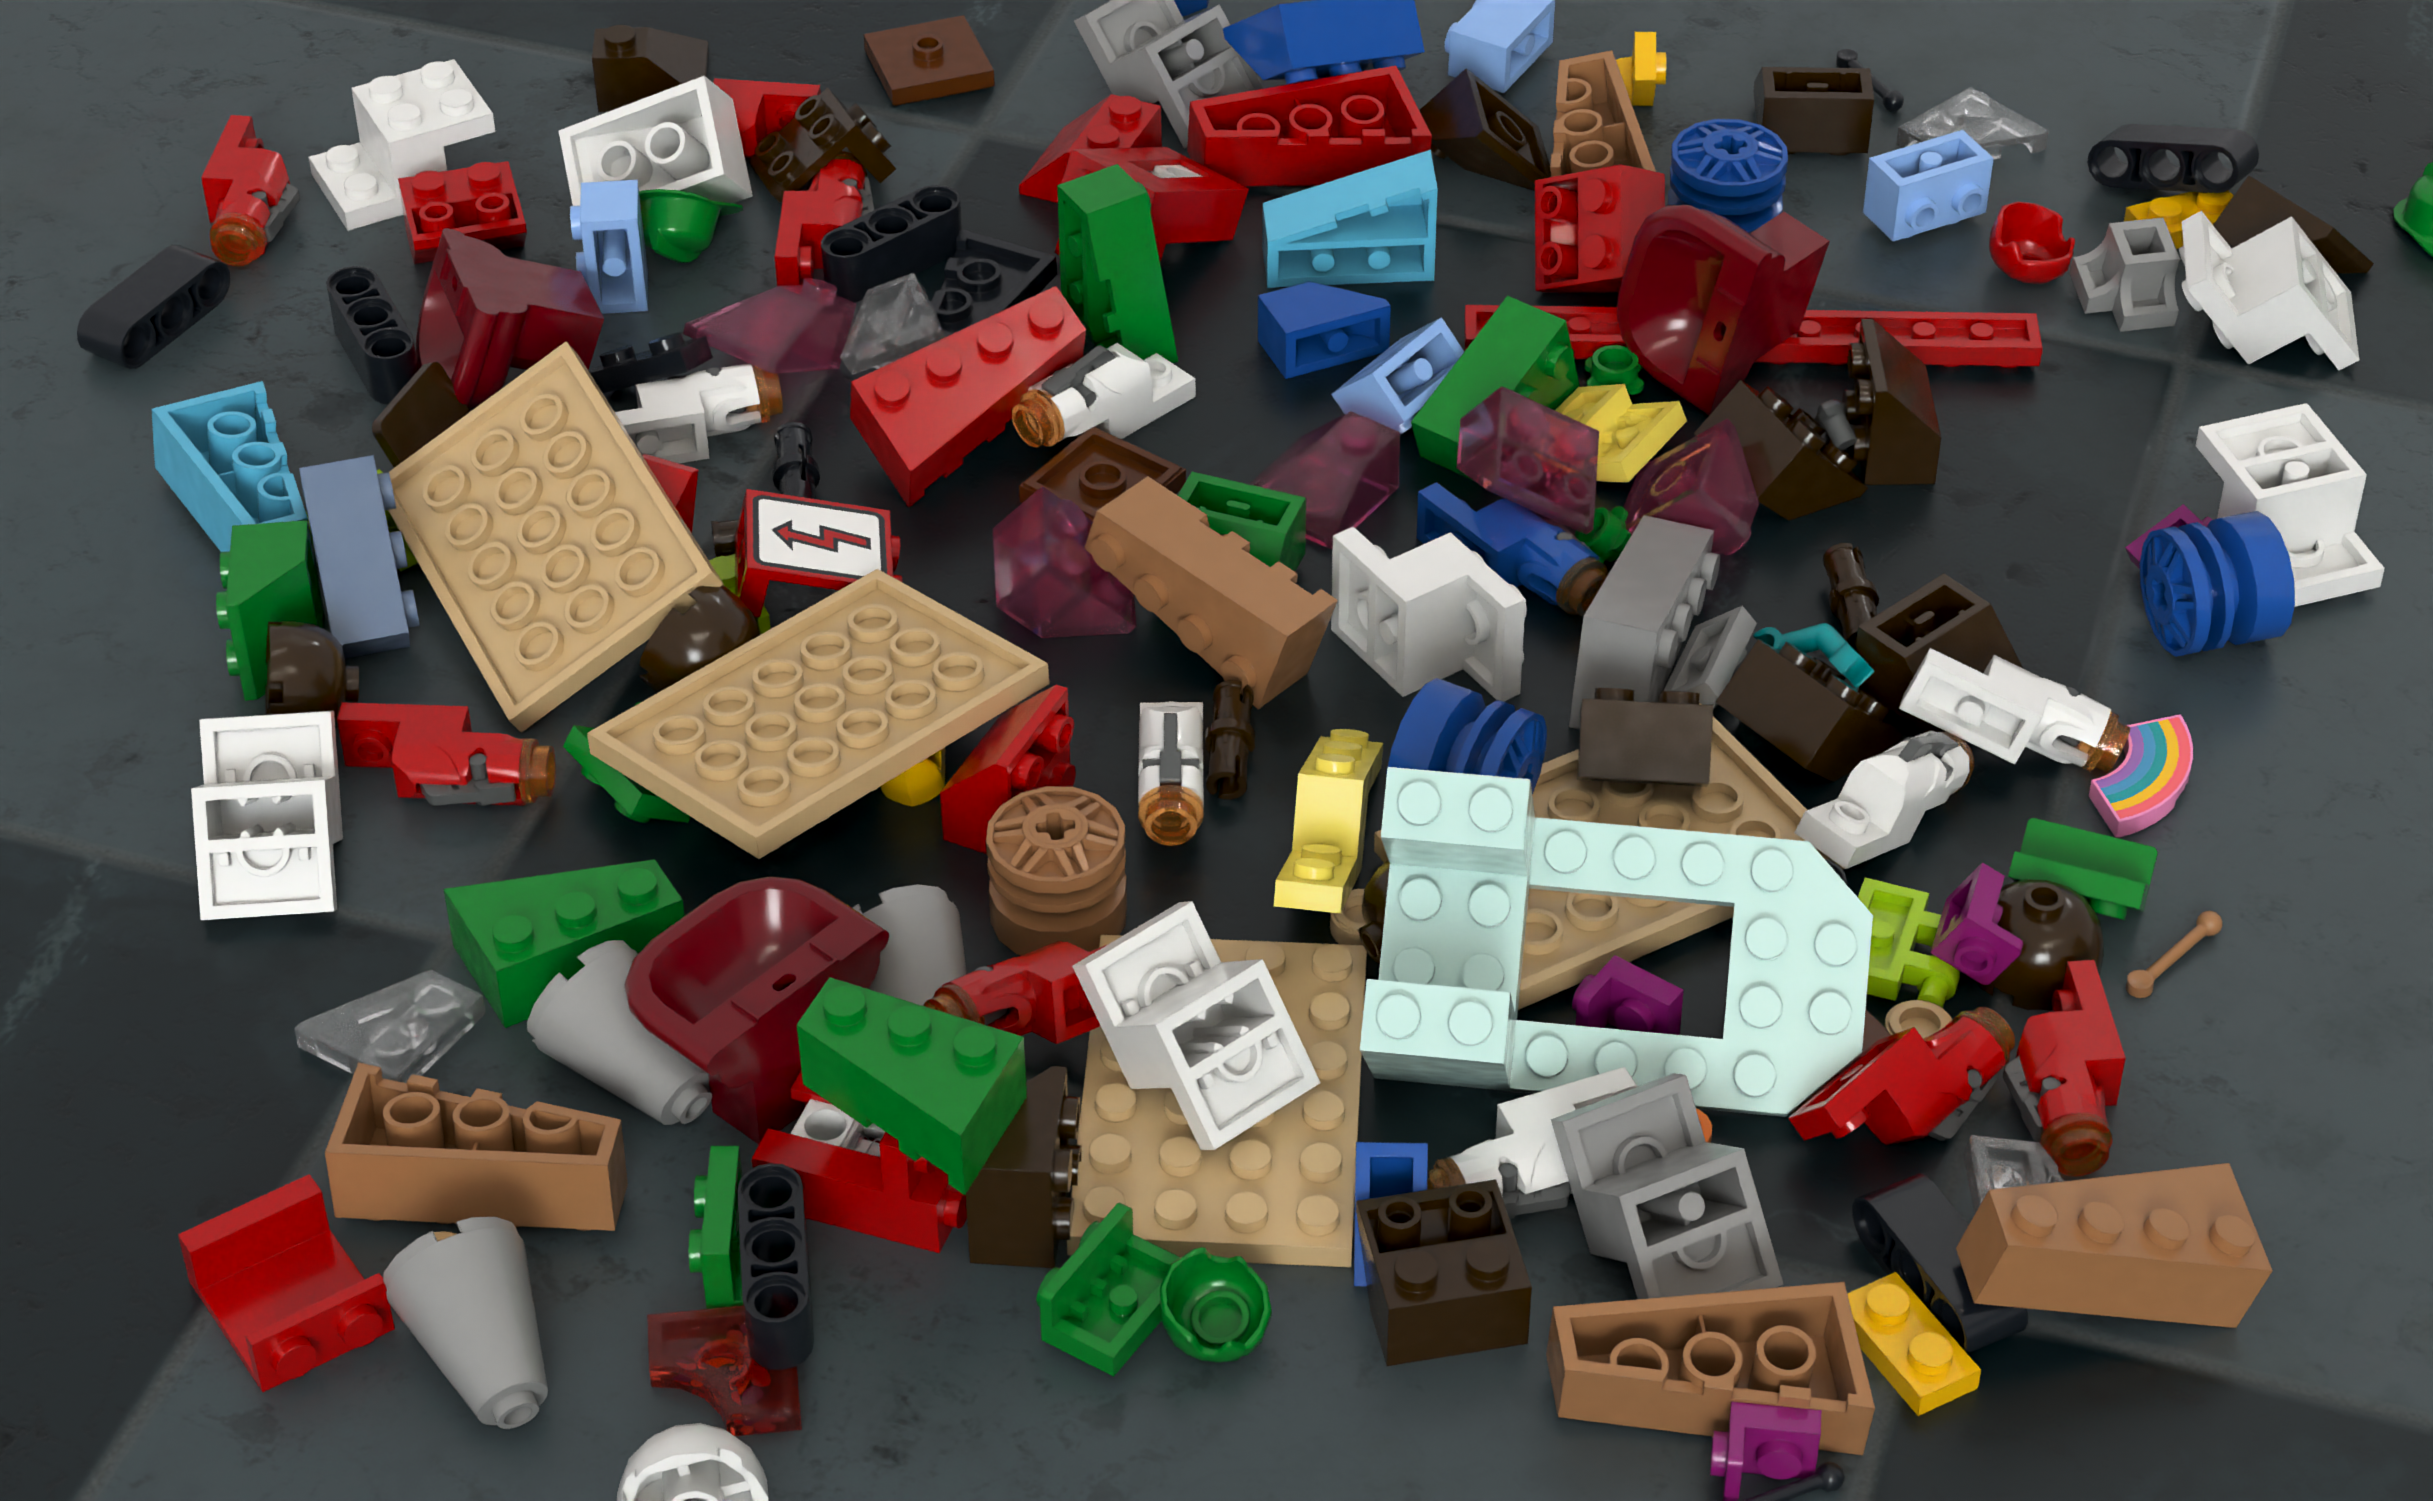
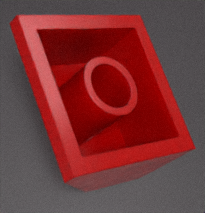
(1109, 124)

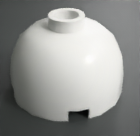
(693, 1465)

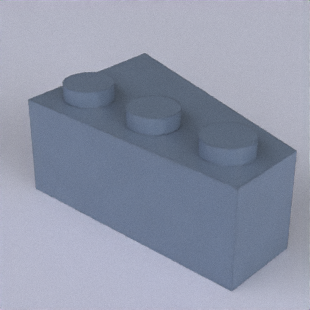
(358, 555)

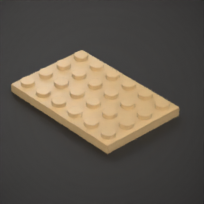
(546, 536)
(817, 712)
(1581, 932)
(1274, 1189)

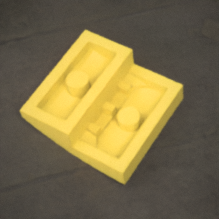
(1627, 431)

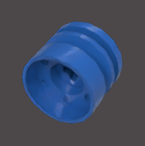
(1730, 171)
(2217, 583)
(1456, 733)

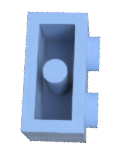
(1500, 39)
(1927, 185)
(612, 245)
(1401, 377)

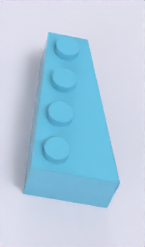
(226, 461)

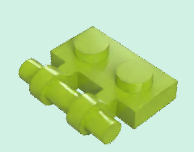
(1897, 925)

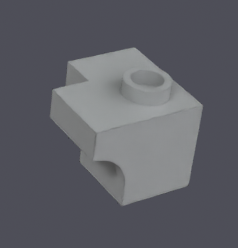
(2130, 275)

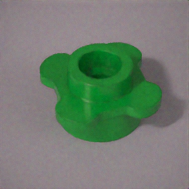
(1614, 366)
(1609, 533)

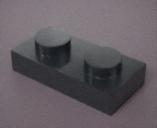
(666, 358)

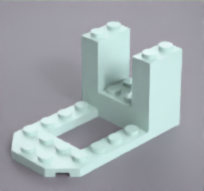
(1456, 938)

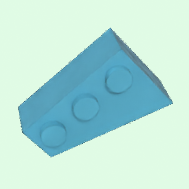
(1355, 228)

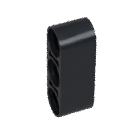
(2193, 146)
(892, 241)
(153, 306)
(371, 332)
(1916, 1234)
(775, 1266)

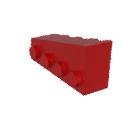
(1308, 129)
(961, 390)

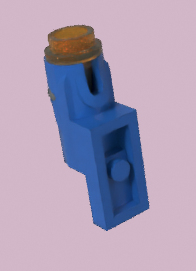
(1517, 546)

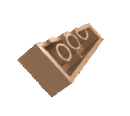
(1595, 118)
(1210, 589)
(457, 1157)
(2120, 1247)
(1690, 1356)

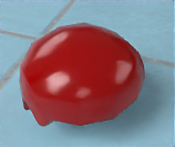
(2030, 243)

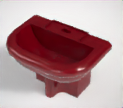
(1712, 297)
(499, 314)
(739, 979)

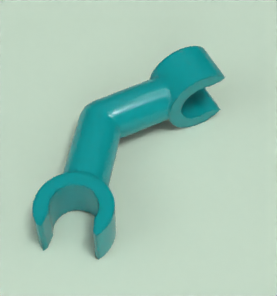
(1829, 641)

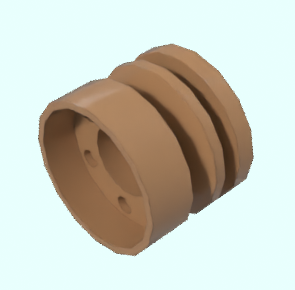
(1056, 869)

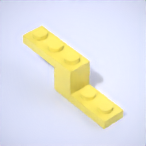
(1329, 822)

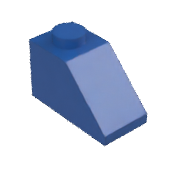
(1321, 327)

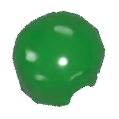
(1214, 1306)

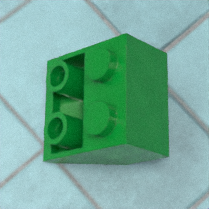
(1264, 517)
(267, 579)

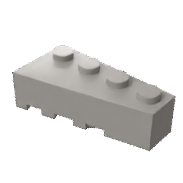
(1644, 611)

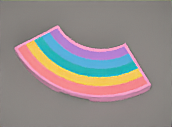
(2149, 777)

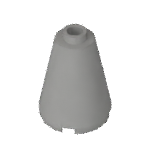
(922, 945)
(594, 1033)
(475, 1316)

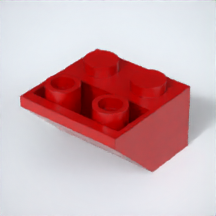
(472, 200)
(1590, 225)
(1018, 754)

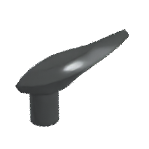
(1833, 418)

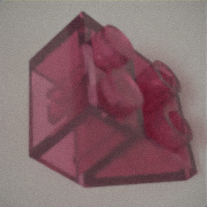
(1532, 457)
(1049, 576)

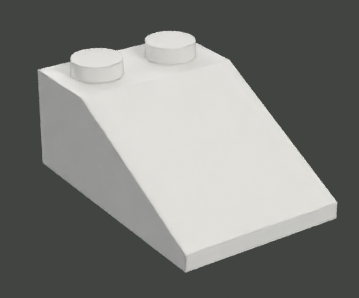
(665, 141)

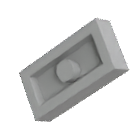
(1713, 655)

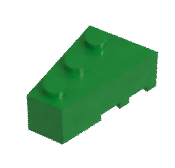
(1113, 263)
(1514, 350)
(533, 927)
(915, 1073)

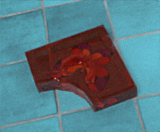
(711, 1359)

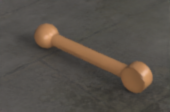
(2141, 982)

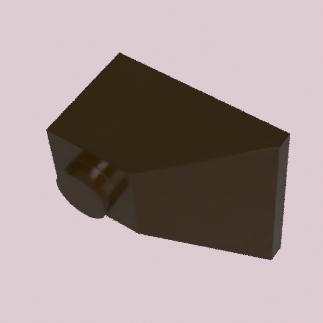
(642, 63)
(1485, 133)
(2260, 208)

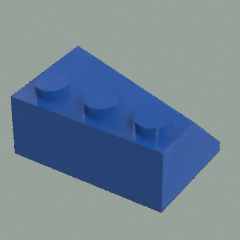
(1327, 38)

